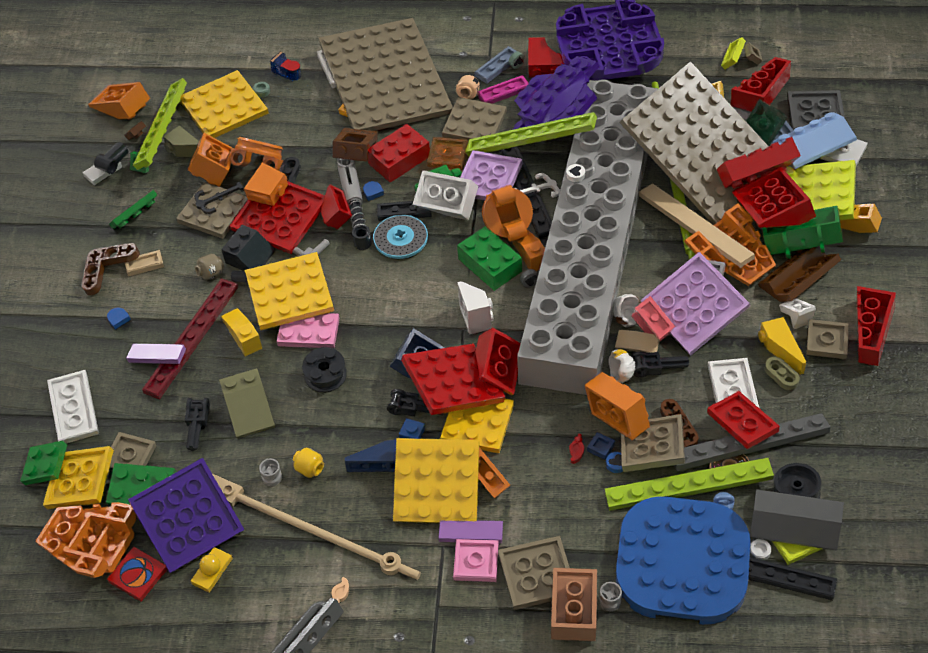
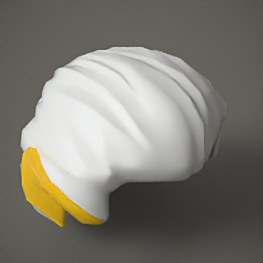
(621, 365)

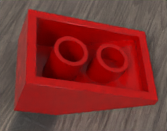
(498, 359)

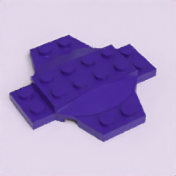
(557, 94)

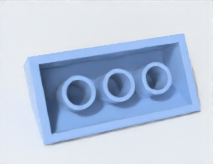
(819, 138)

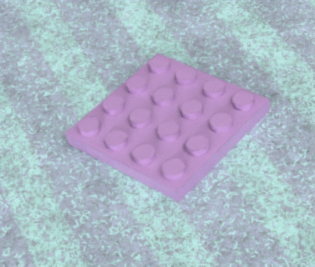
(698, 302)

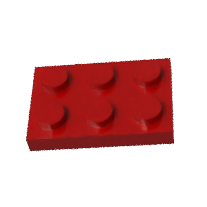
(743, 419)

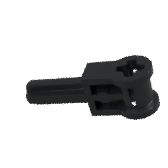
(652, 363)
(406, 403)
(196, 416)

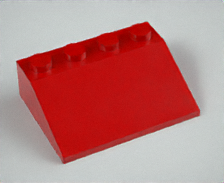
(775, 200)

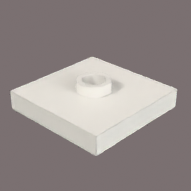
(849, 152)

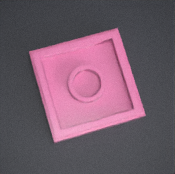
(476, 560)

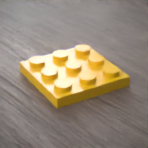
(480, 423)
(80, 478)

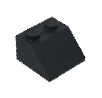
(247, 249)

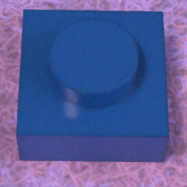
(412, 429)

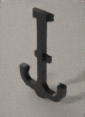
(200, 204)

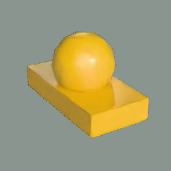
(211, 569)

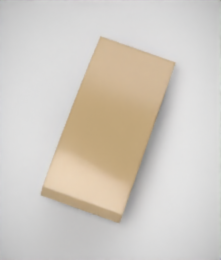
(636, 341)

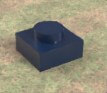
(601, 446)

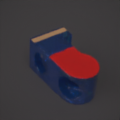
(285, 67)

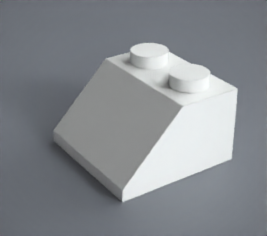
(475, 308)

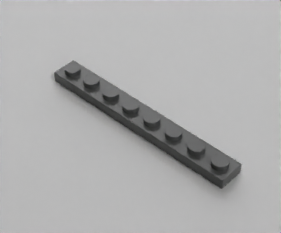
(730, 447)

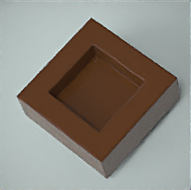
(135, 131)

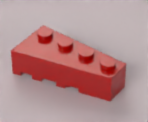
(762, 85)
(758, 163)

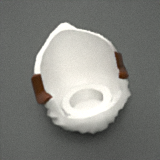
(624, 308)

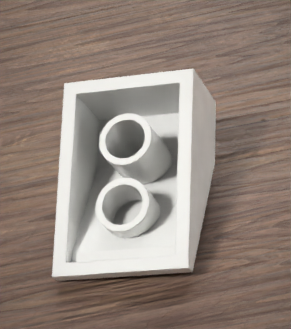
(446, 194)

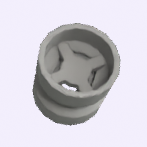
(270, 472)
(610, 591)

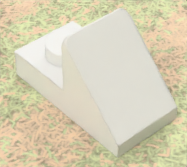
(798, 311)

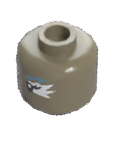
(209, 266)

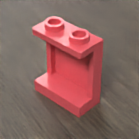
(652, 319)

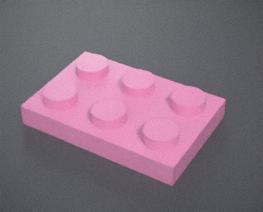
(310, 332)

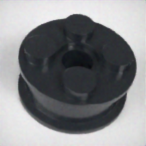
(323, 359)

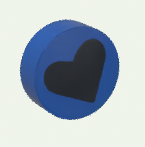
(614, 462)

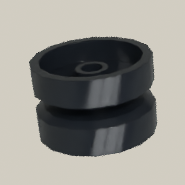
(798, 480)

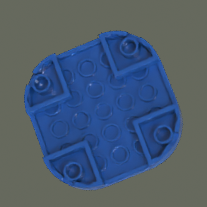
(683, 559)

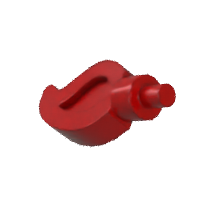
(576, 449)

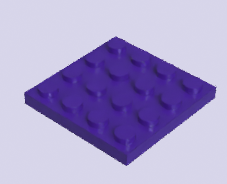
(186, 515)

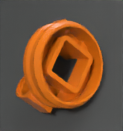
(246, 147)
(513, 229)

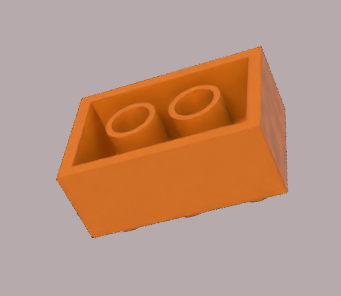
(617, 405)

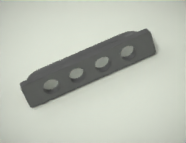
(330, 609)

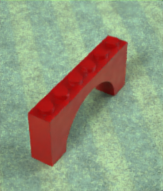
(541, 57)

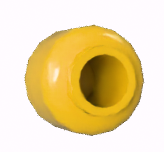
(308, 462)

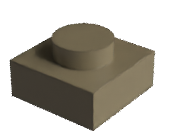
(752, 53)

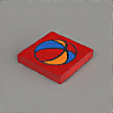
(137, 574)

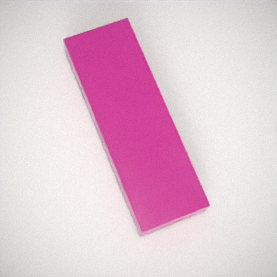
(503, 90)

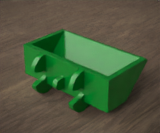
(819, 231)

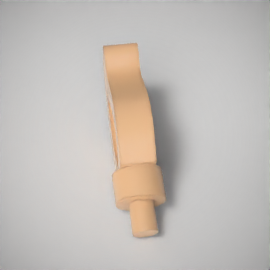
(341, 590)

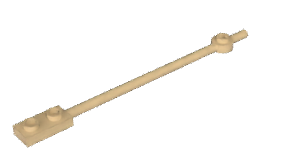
(235, 493)

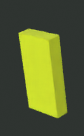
(733, 53)

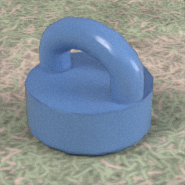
(724, 499)

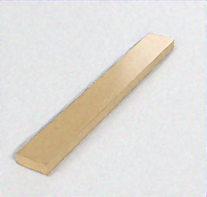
(693, 222)

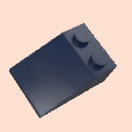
(412, 343)

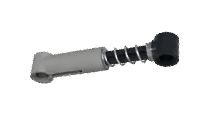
(352, 192)

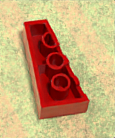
(874, 318)

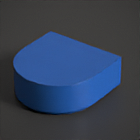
(372, 190)
(117, 317)

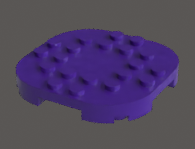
(615, 36)

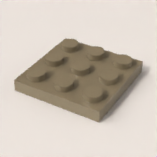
(473, 119)
(218, 222)
(656, 446)
(530, 570)

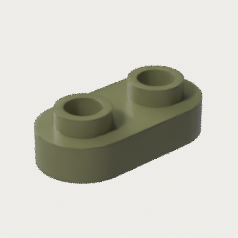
(782, 374)

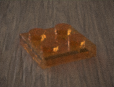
(447, 152)

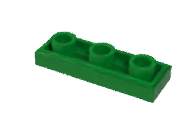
(134, 210)

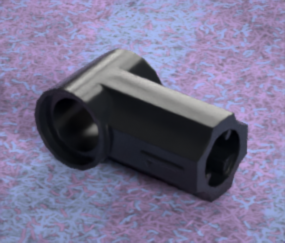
(109, 161)

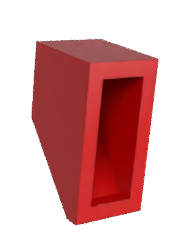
(335, 208)

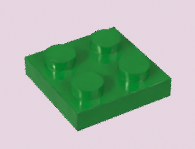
(44, 463)

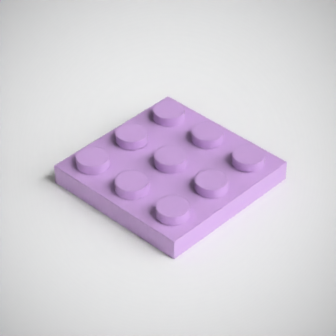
(491, 171)

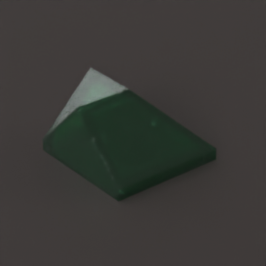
(766, 121)

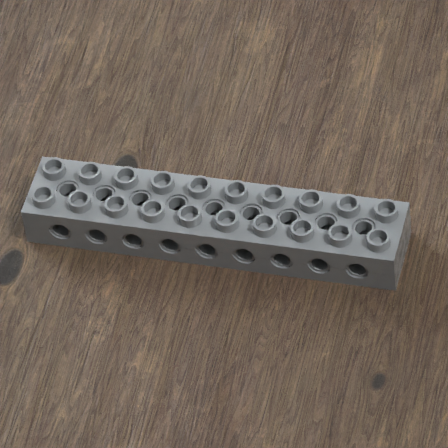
(585, 249)

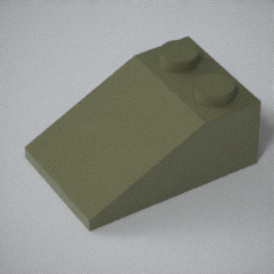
(247, 403)

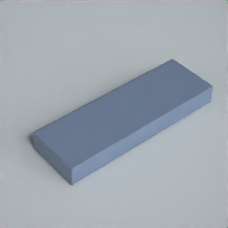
(495, 66)

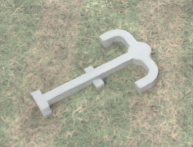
(550, 183)

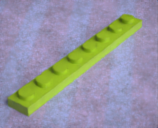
(159, 125)
(533, 133)
(690, 483)

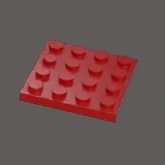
(285, 221)
(450, 379)

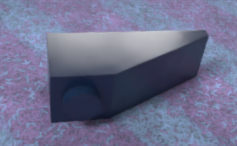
(373, 459)

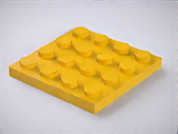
(223, 104)
(289, 291)
(436, 480)

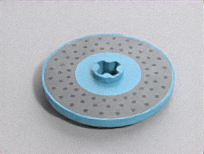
(389, 243)

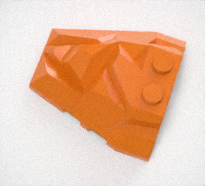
(738, 226)
(89, 538)

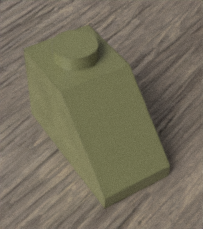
(180, 143)

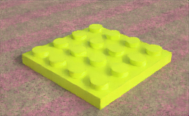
(828, 185)

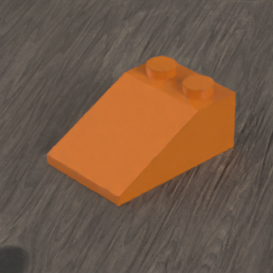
(121, 100)
(211, 160)

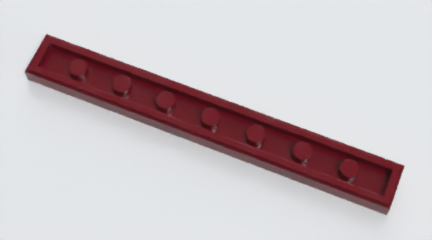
(191, 337)

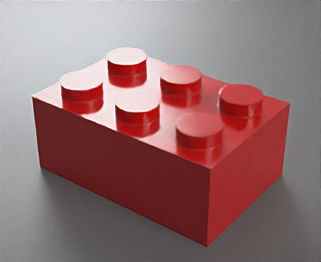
(398, 153)

